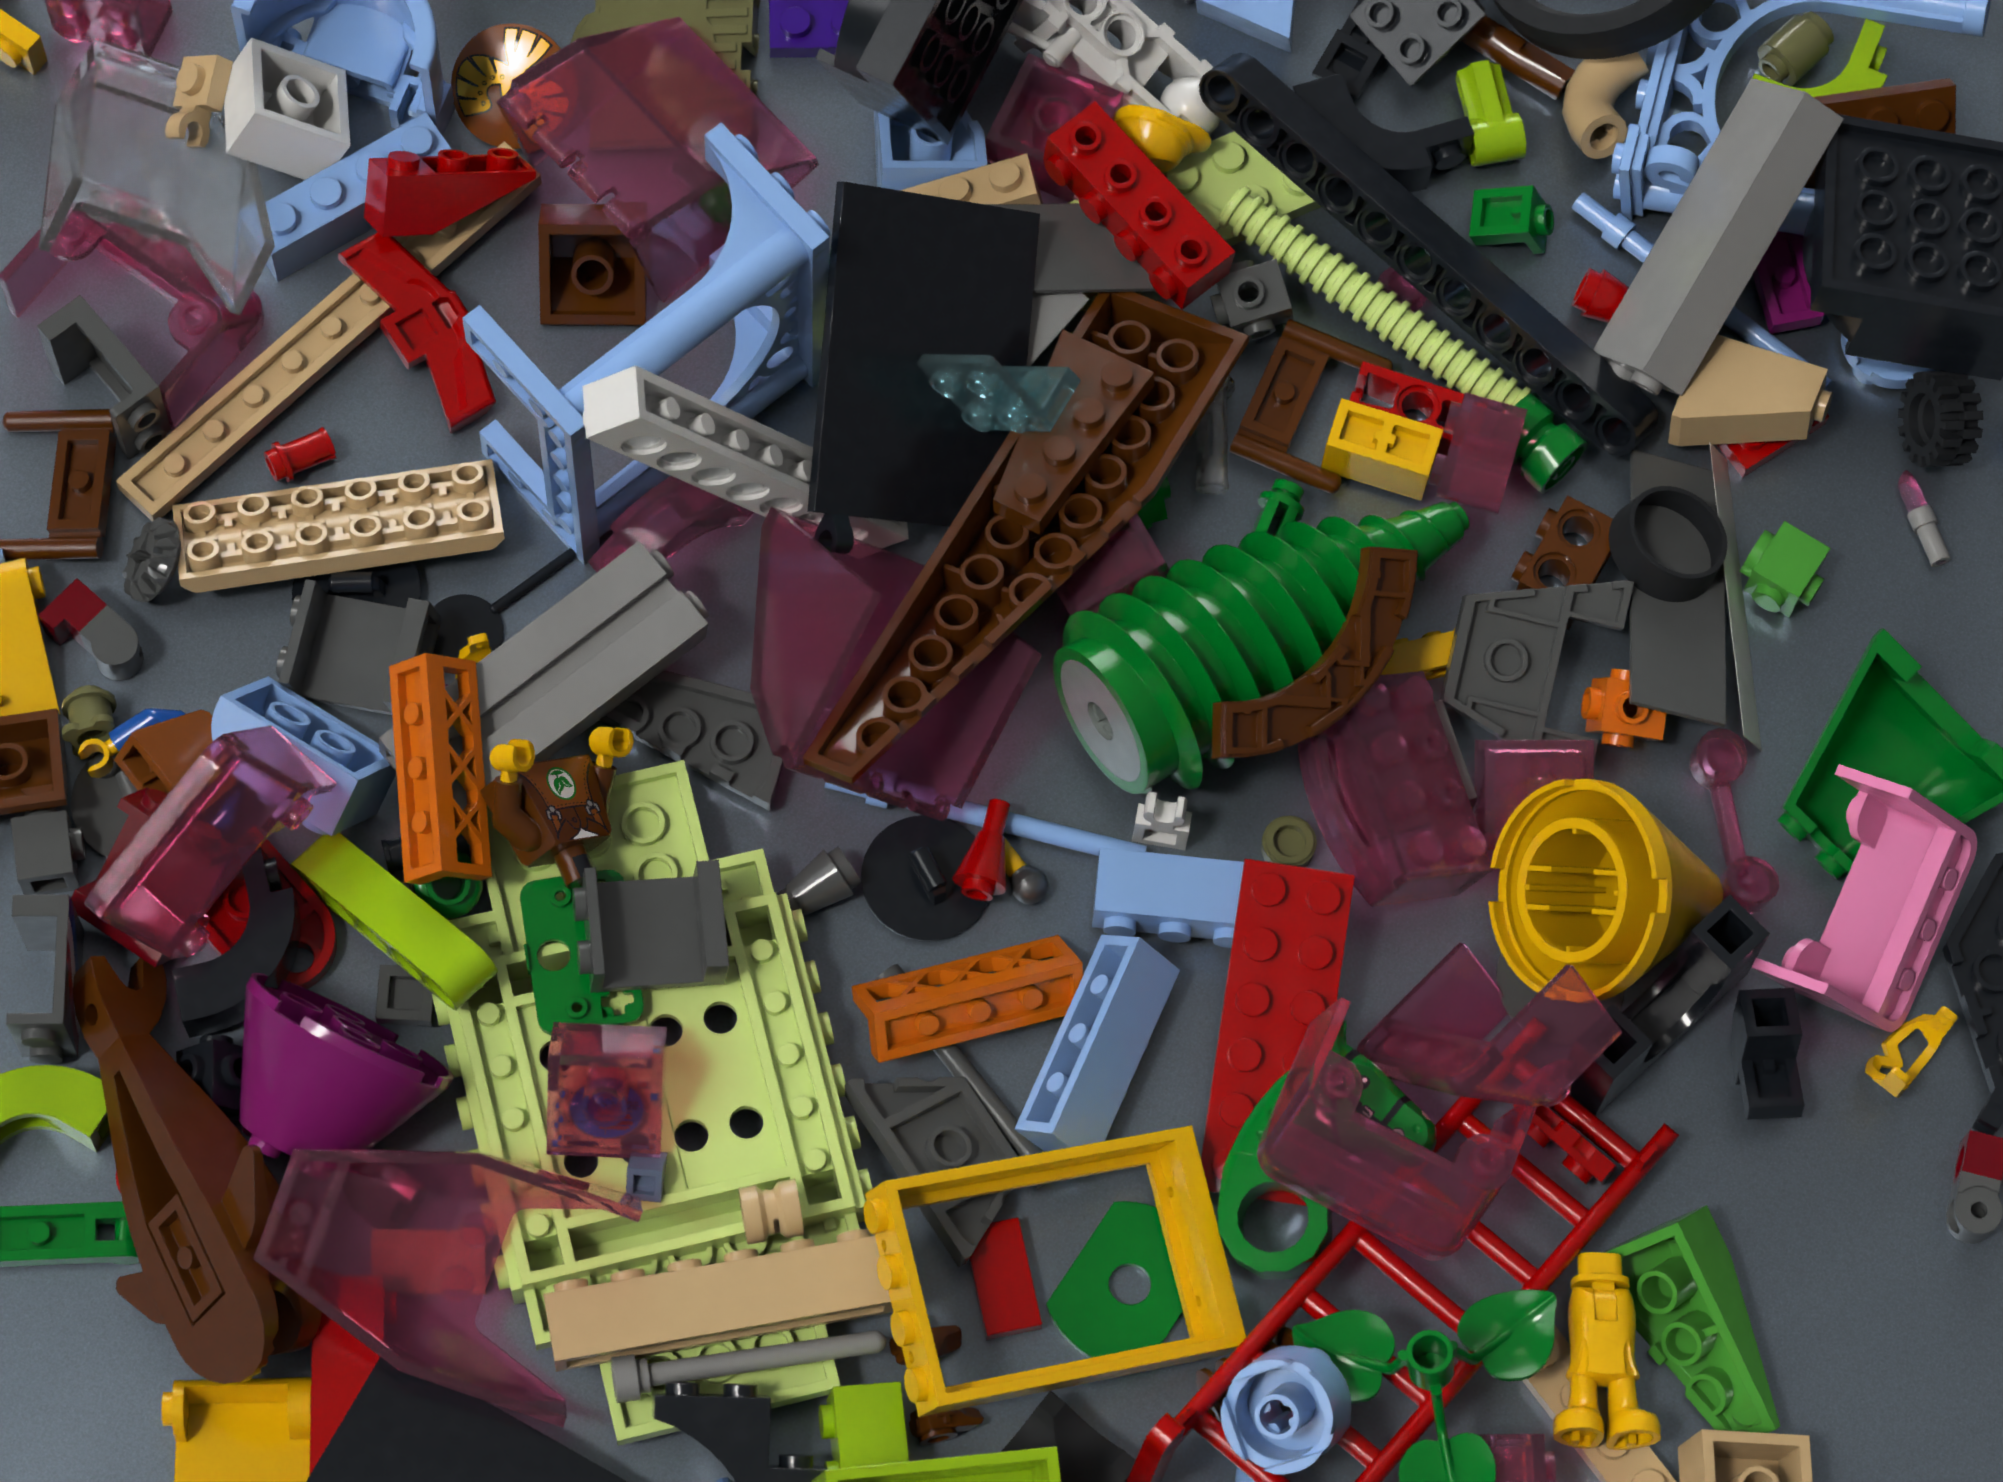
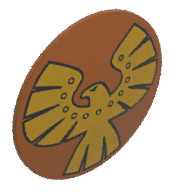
(485, 75)

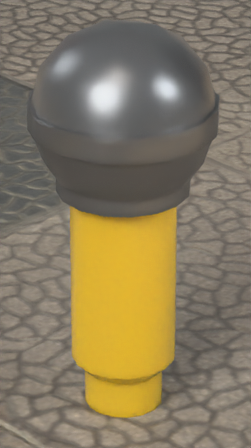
(1027, 883)

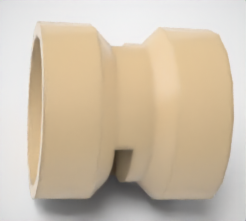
(771, 1211)

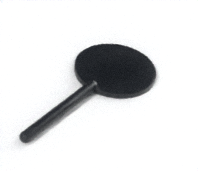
(471, 615)

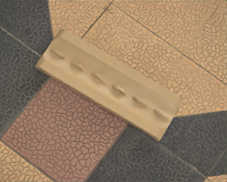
(338, 526)

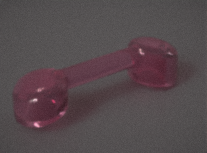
(1716, 764)

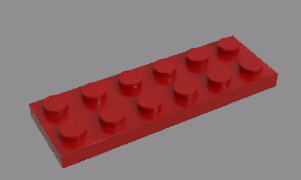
(1277, 982)

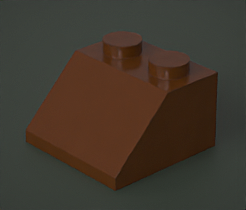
(587, 269)

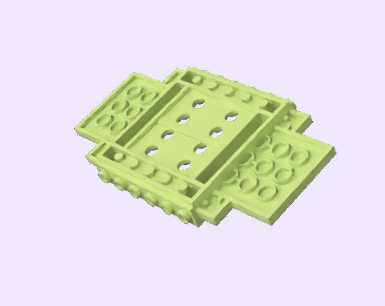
(766, 1064)

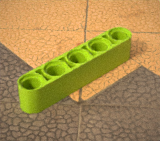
(395, 919)

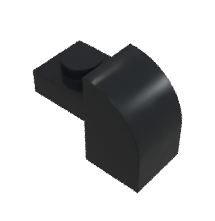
(1765, 1053)

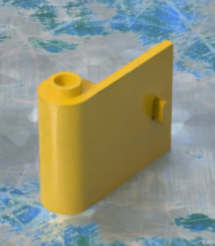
(24, 663)
(240, 1429)

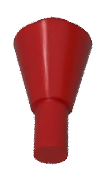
(984, 865)

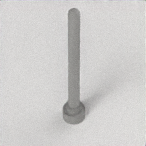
(637, 1377)

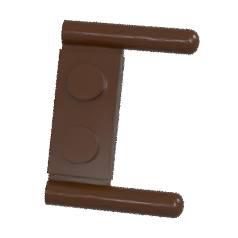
(1285, 396)
(79, 483)

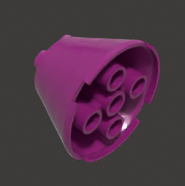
(325, 1073)

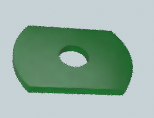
(1083, 1301)

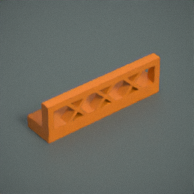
(430, 765)
(971, 999)

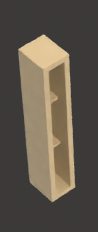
(715, 1301)

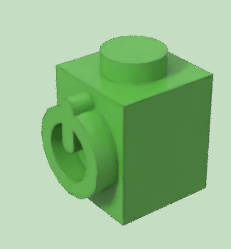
(1784, 569)

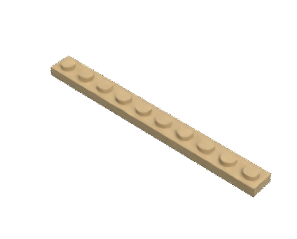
(289, 369)

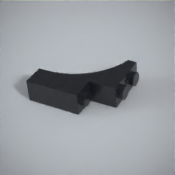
(732, 1429)

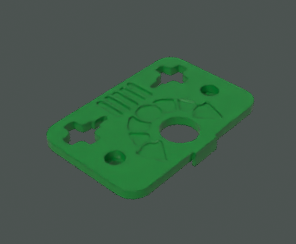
(557, 991)

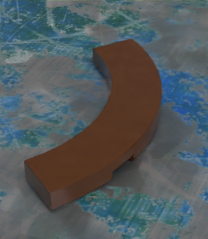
(1338, 677)

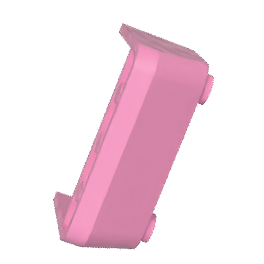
(1888, 908)

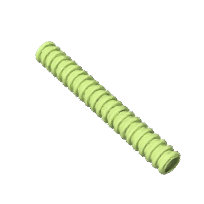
(1366, 300)

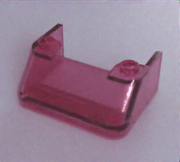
(195, 322)
(204, 837)
(1440, 1027)
(1370, 1171)

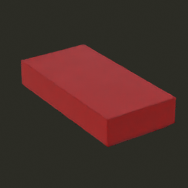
(1004, 1281)

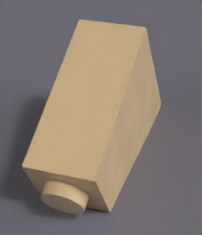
(1749, 397)

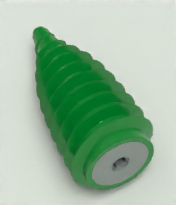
(1219, 630)

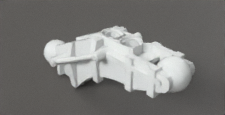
(1083, 47)

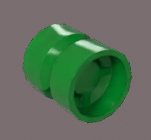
(1546, 449)

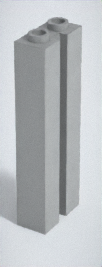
(1716, 236)
(580, 659)

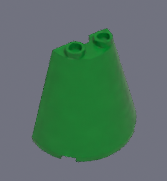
(1898, 731)

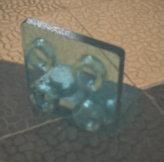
(1001, 395)

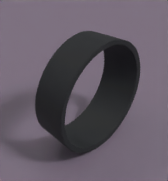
(1648, 573)

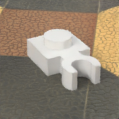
(1162, 822)

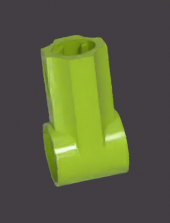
(1485, 101)

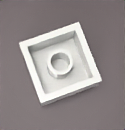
(286, 110)

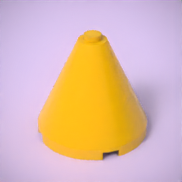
(1594, 887)

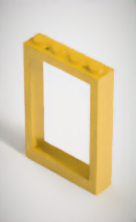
(1188, 1231)

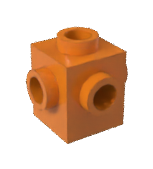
(1610, 714)

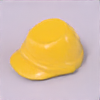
(1161, 135)

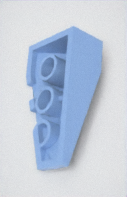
(913, 158)

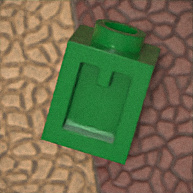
(1511, 217)

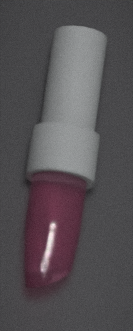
(1923, 520)

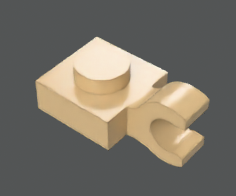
(198, 93)

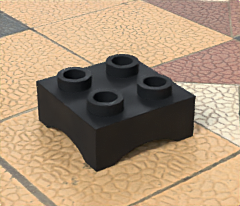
(1081, 1450)

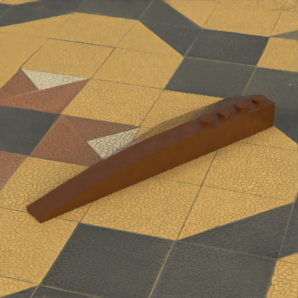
(997, 572)

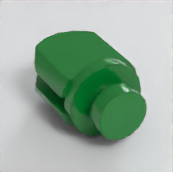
(1279, 502)

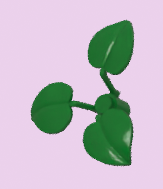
(1505, 1331)

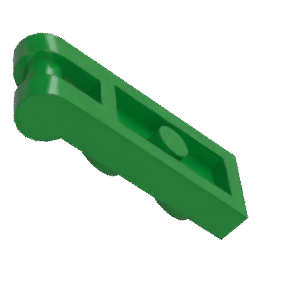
(64, 1235)

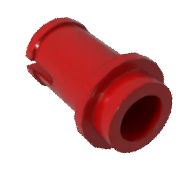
(299, 454)

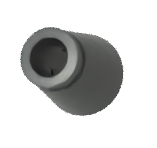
(822, 882)

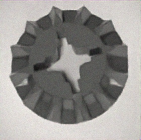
(152, 560)

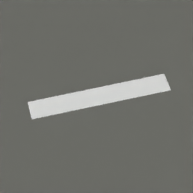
(1736, 600)

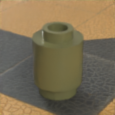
(1795, 48)

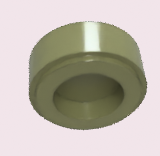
(1289, 842)

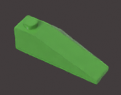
(1698, 1320)

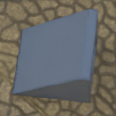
(646, 1177)

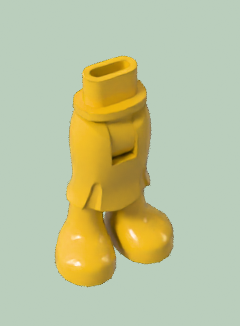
(1603, 1355)

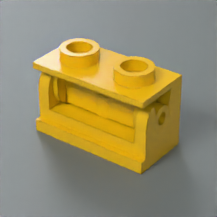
(1381, 449)

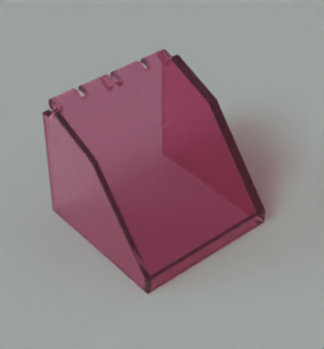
(638, 120)
(812, 634)

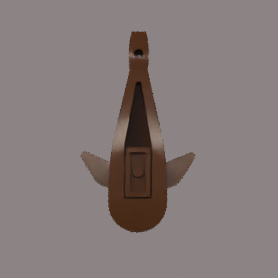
(187, 1190)

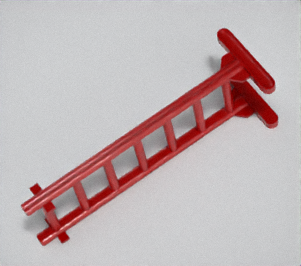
(1170, 1432)

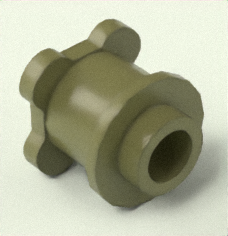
(89, 715)

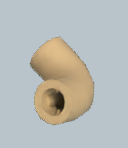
(1591, 100)

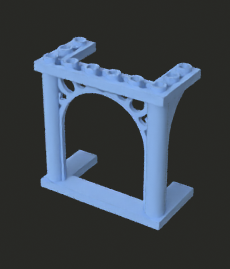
(763, 277)

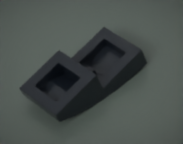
(1352, 55)

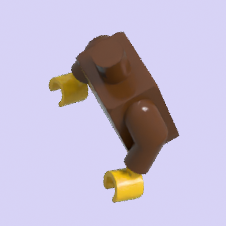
(558, 805)

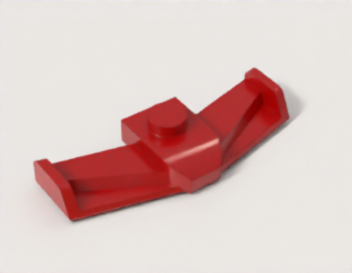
(424, 325)

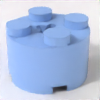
(1286, 1440)

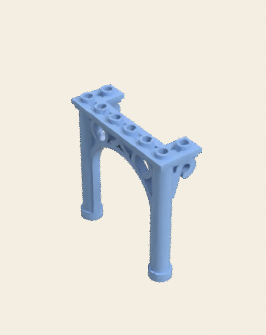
(1657, 174)

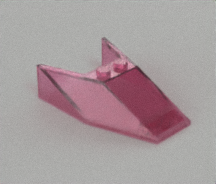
(405, 1251)

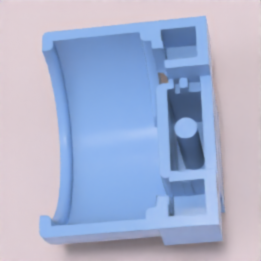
(370, 39)

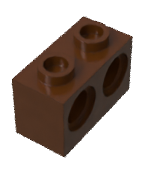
(1562, 559)

